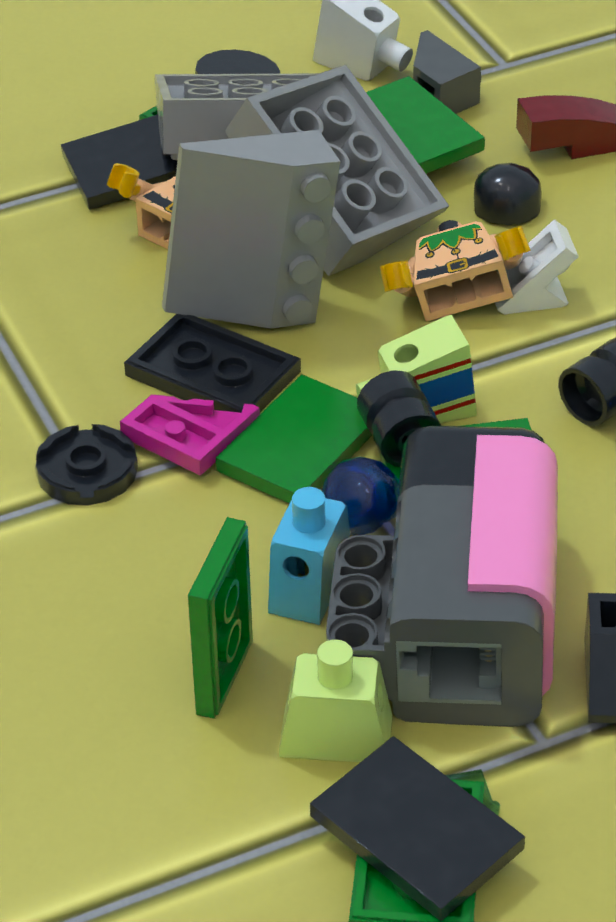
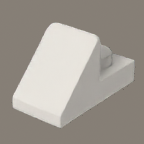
(535, 278)

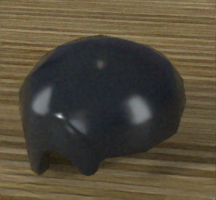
(507, 194)

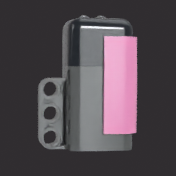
(466, 583)

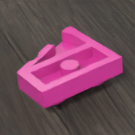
(185, 430)

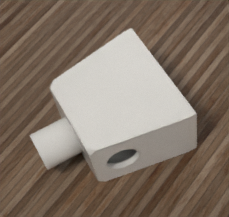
(361, 37)

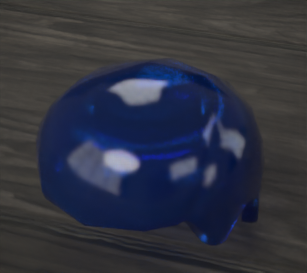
(367, 490)

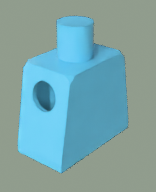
(309, 535)

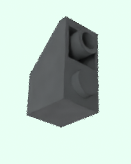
(446, 73)

